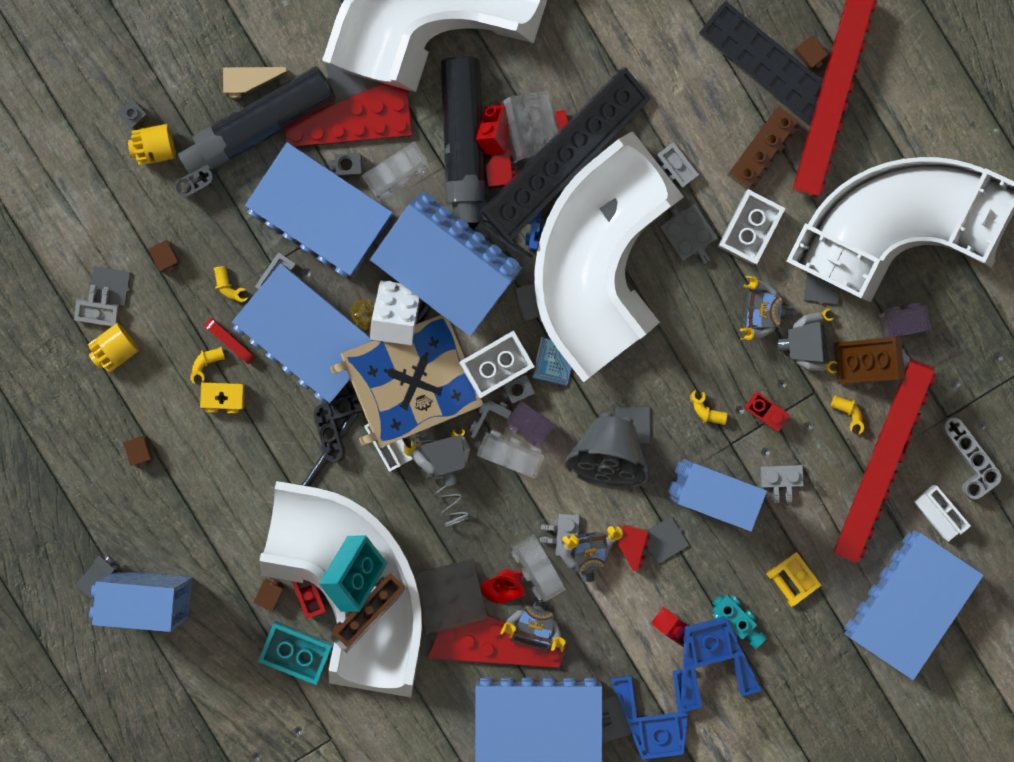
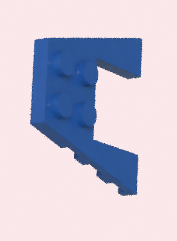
(709, 644)
(655, 734)

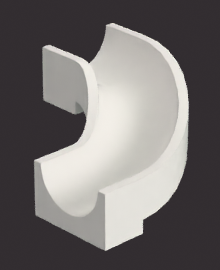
(389, 36)
(902, 208)
(585, 256)
(301, 544)

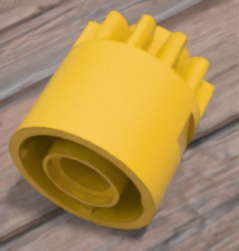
(152, 144)
(112, 348)

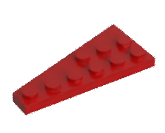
(366, 116)
(485, 644)

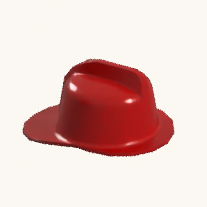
(504, 586)

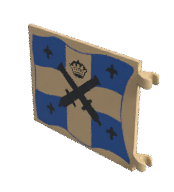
(409, 385)

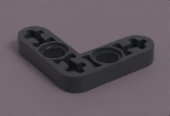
(332, 416)

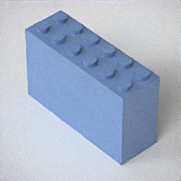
(319, 211)
(446, 263)
(300, 331)
(716, 494)
(141, 601)
(913, 604)
(538, 720)

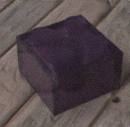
(906, 321)
(530, 423)

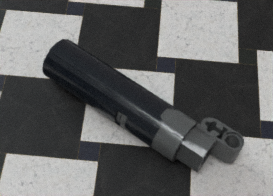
(252, 124)
(460, 128)

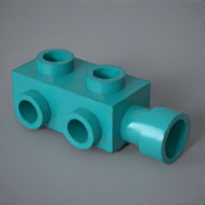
(735, 617)

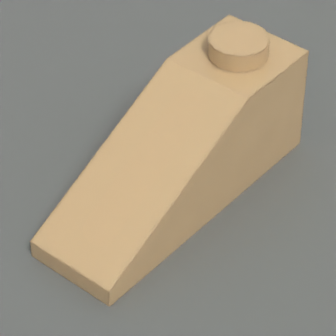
(245, 80)

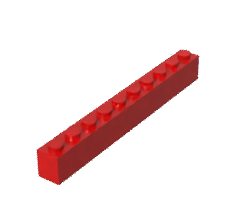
(832, 97)
(884, 459)

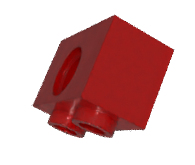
(309, 598)

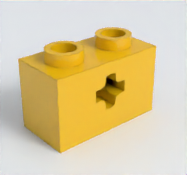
(210, 395)

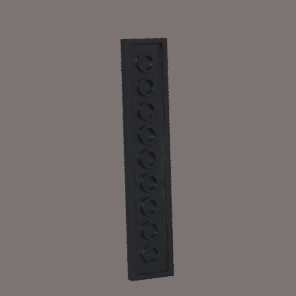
(565, 154)

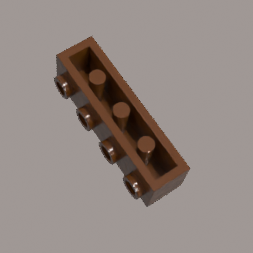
(763, 147)
(385, 594)

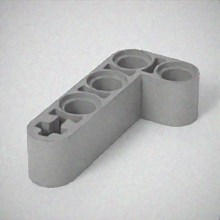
(968, 454)

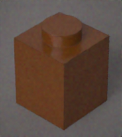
(811, 53)
(164, 257)
(138, 451)
(269, 594)

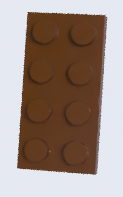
(869, 360)

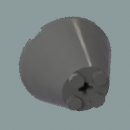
(609, 454)

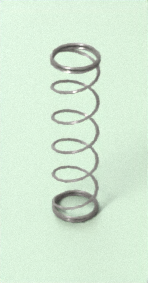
(456, 520)

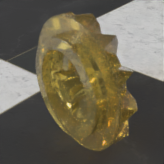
(357, 309)

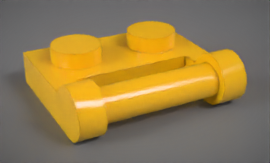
(800, 576)

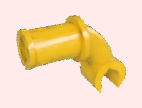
(224, 286)
(204, 359)
(851, 408)
(705, 413)

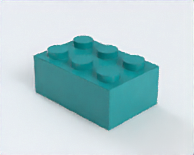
(353, 573)
(295, 652)

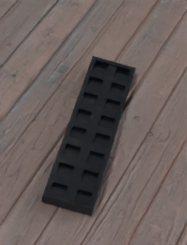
(764, 61)

